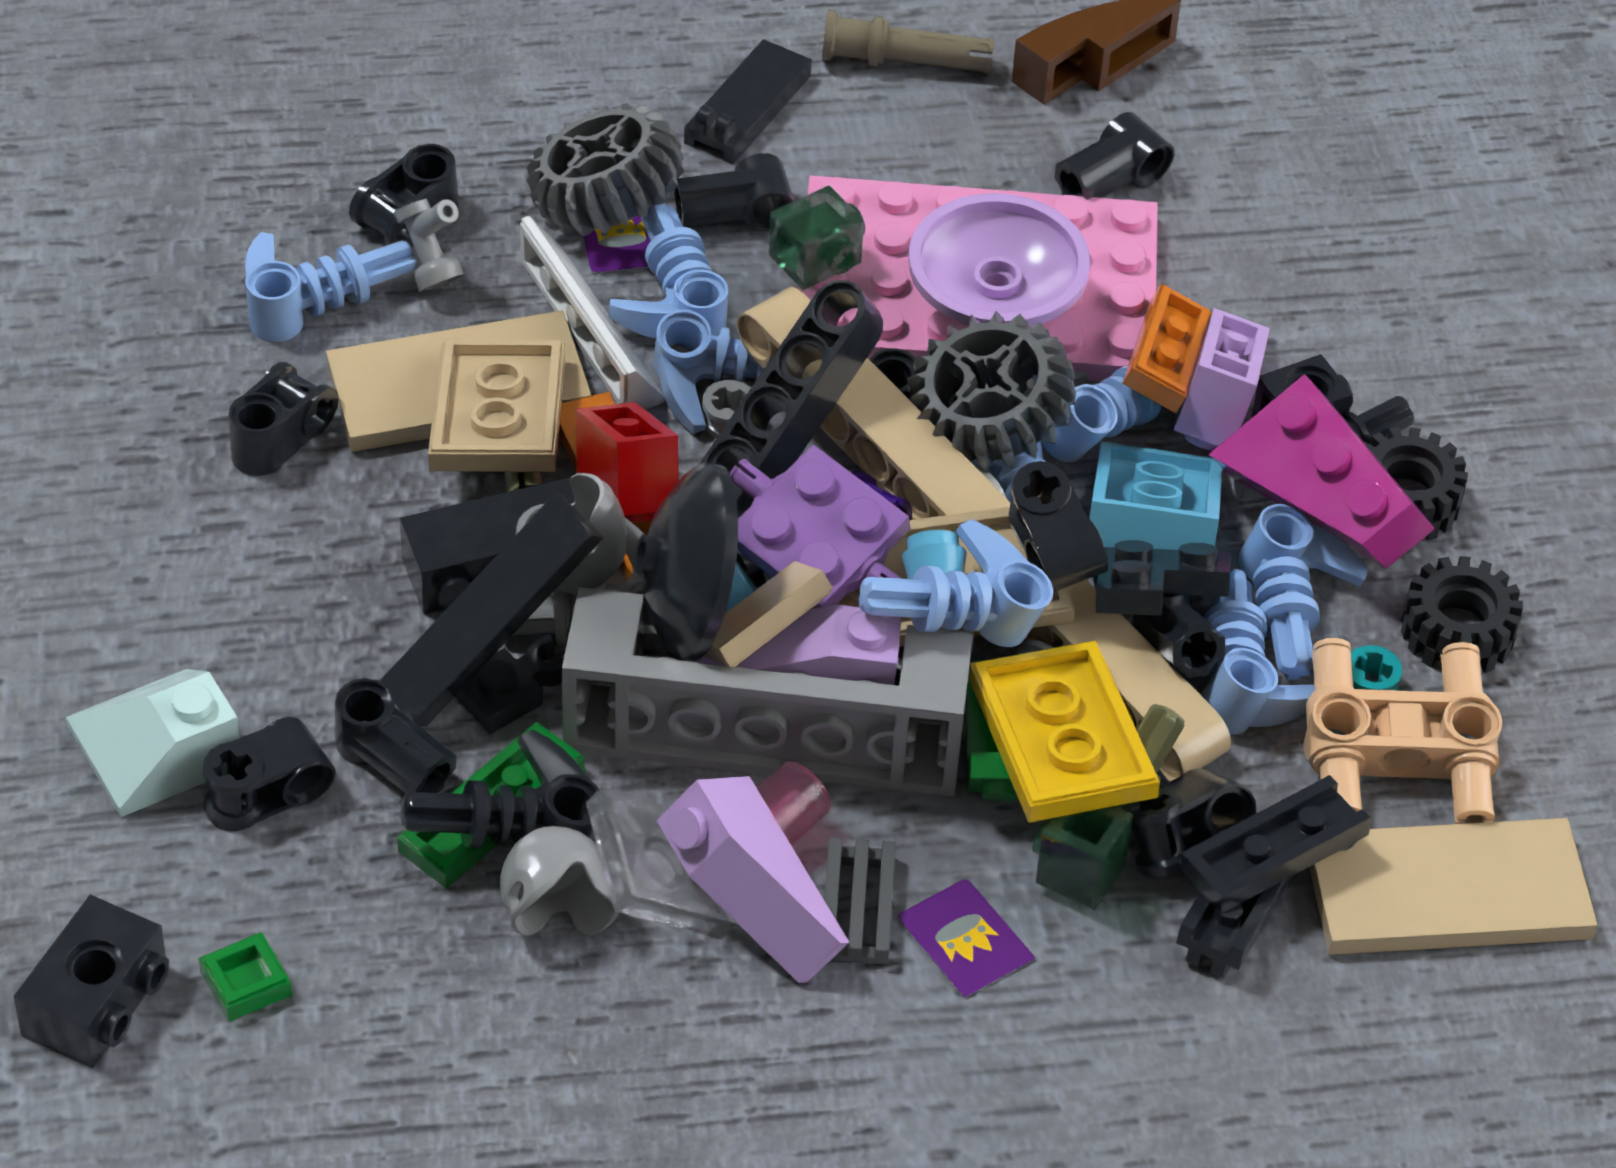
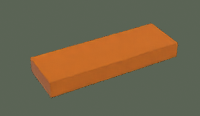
(1167, 348)

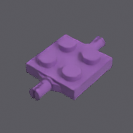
(819, 519)

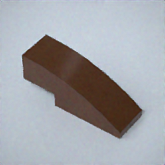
(1093, 46)

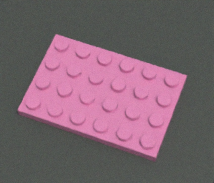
(1094, 332)

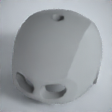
(603, 511)
(555, 873)

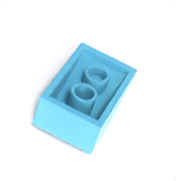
(1155, 497)

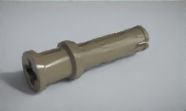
(878, 41)

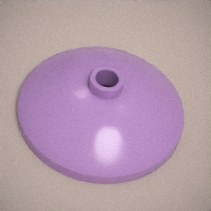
(999, 257)

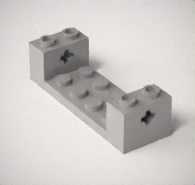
(762, 718)

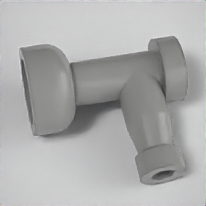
(421, 225)

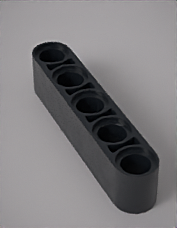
(804, 399)

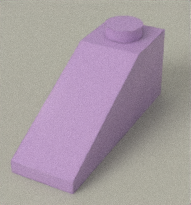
(1222, 380)
(832, 644)
(752, 872)

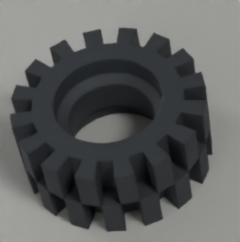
(1428, 464)
(1463, 589)

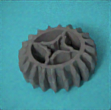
(605, 169)
(992, 370)

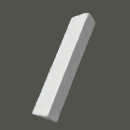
(586, 318)

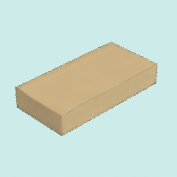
(768, 612)

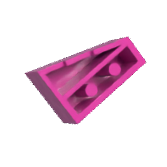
(1313, 460)

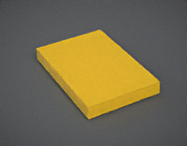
(1063, 731)

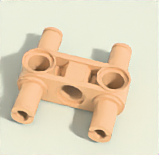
(1405, 730)

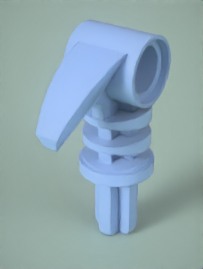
(682, 271)
(281, 292)
(709, 360)
(1100, 413)
(1278, 563)
(996, 603)
(1245, 681)

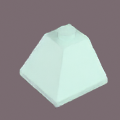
(155, 738)

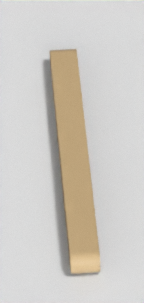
(887, 441)

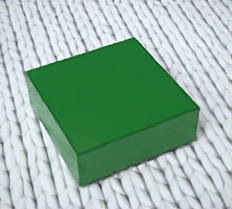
(245, 976)

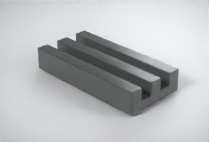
(862, 857)

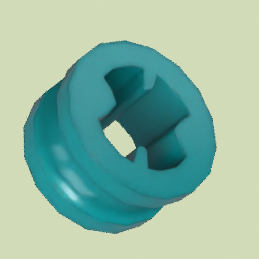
(1376, 661)

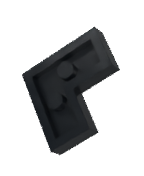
(1142, 575)

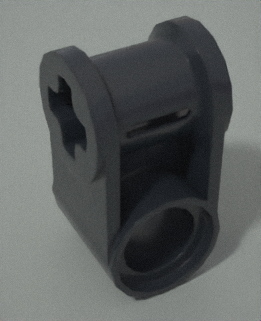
(421, 174)
(277, 419)
(1055, 526)
(270, 768)
(1184, 816)

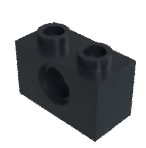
(99, 944)

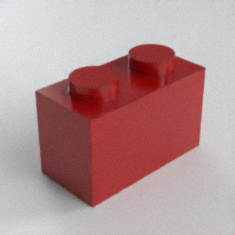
(628, 453)

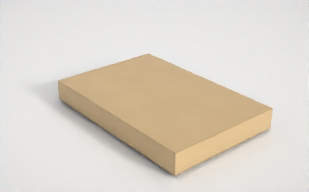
(497, 406)

